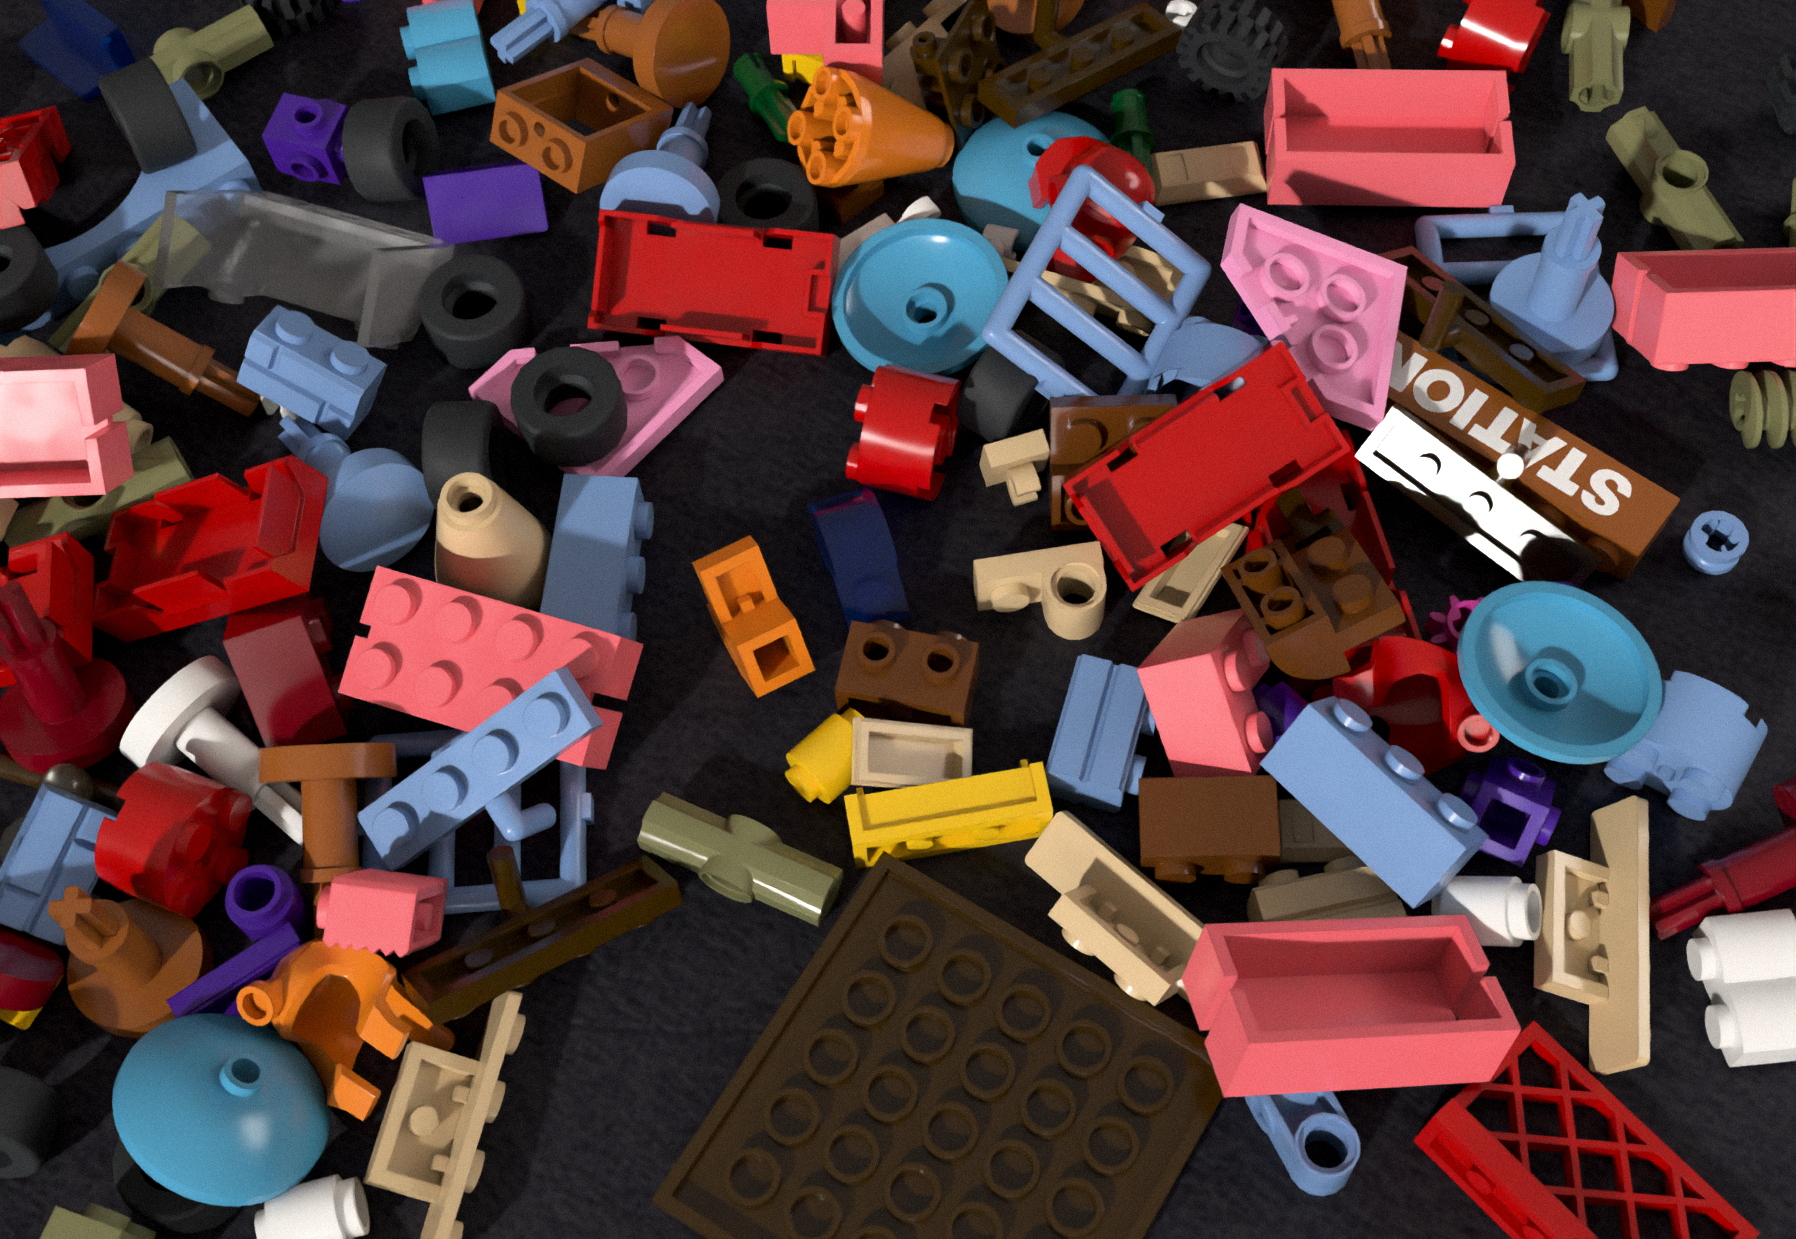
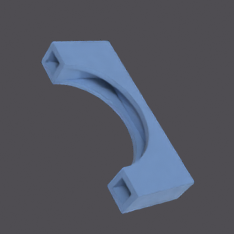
(85, 258)

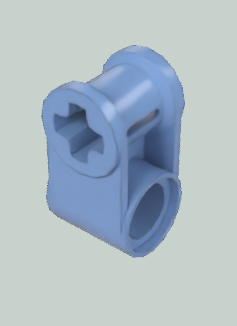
(1302, 1119)

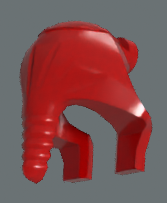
(1091, 220)
(1420, 698)

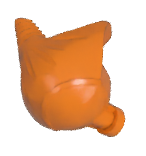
(331, 1006)

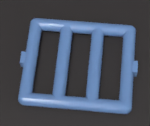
(1500, 222)
(1028, 284)
(575, 814)

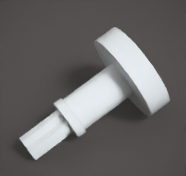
(190, 722)

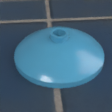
(996, 168)
(916, 273)
(1574, 649)
(207, 1130)

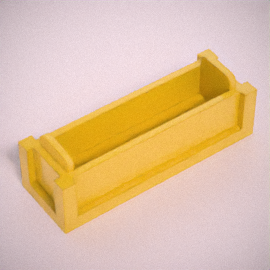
(949, 815)

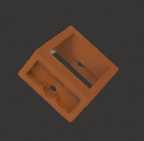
(533, 112)

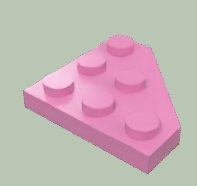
(1326, 304)
(658, 384)

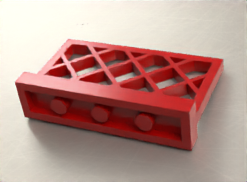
(1518, 1200)

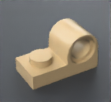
(1046, 577)

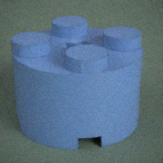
(1198, 356)
(1694, 749)

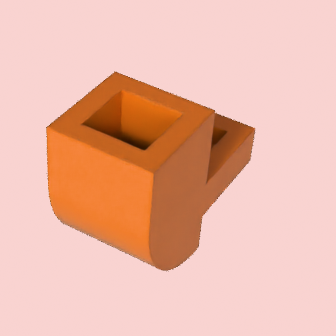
(752, 617)

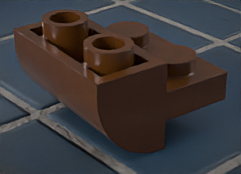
(1083, 430)
(1313, 602)

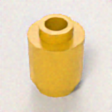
(824, 759)

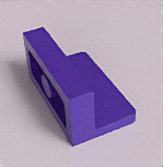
(486, 201)

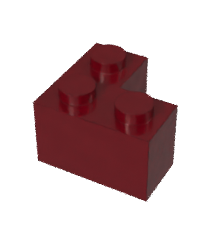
(285, 670)

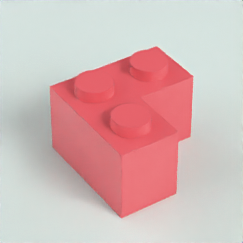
(842, 30)
(1204, 698)

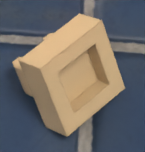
(1017, 463)

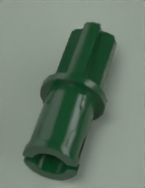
(767, 94)
(1131, 126)

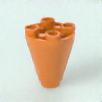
(863, 132)

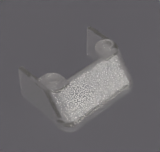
(300, 255)

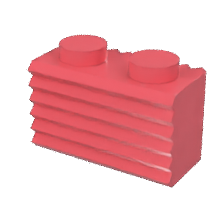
(382, 911)

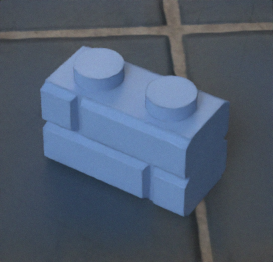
(311, 371)
(1099, 736)
(46, 856)

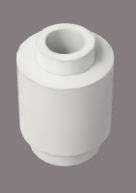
(1497, 908)
(316, 1211)

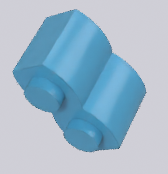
(449, 56)

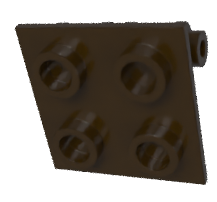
(954, 66)

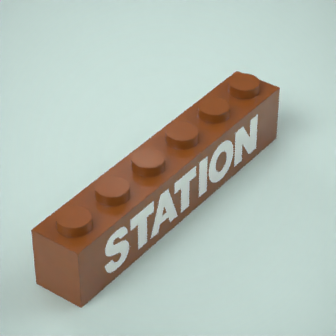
(1566, 476)

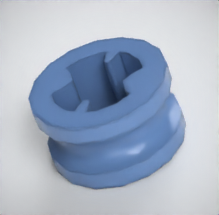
(1726, 527)

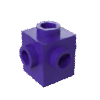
(307, 138)
(1511, 807)

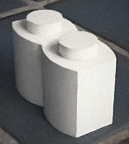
(1751, 984)

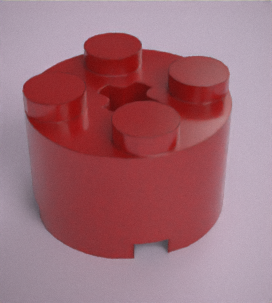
(1495, 36)
(905, 431)
(174, 838)

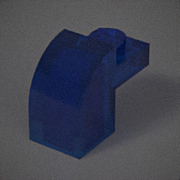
(860, 557)

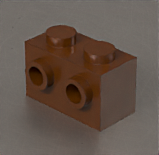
(907, 674)
(1208, 828)

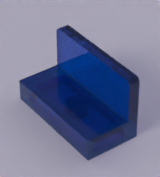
(77, 46)

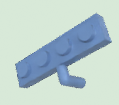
(481, 772)

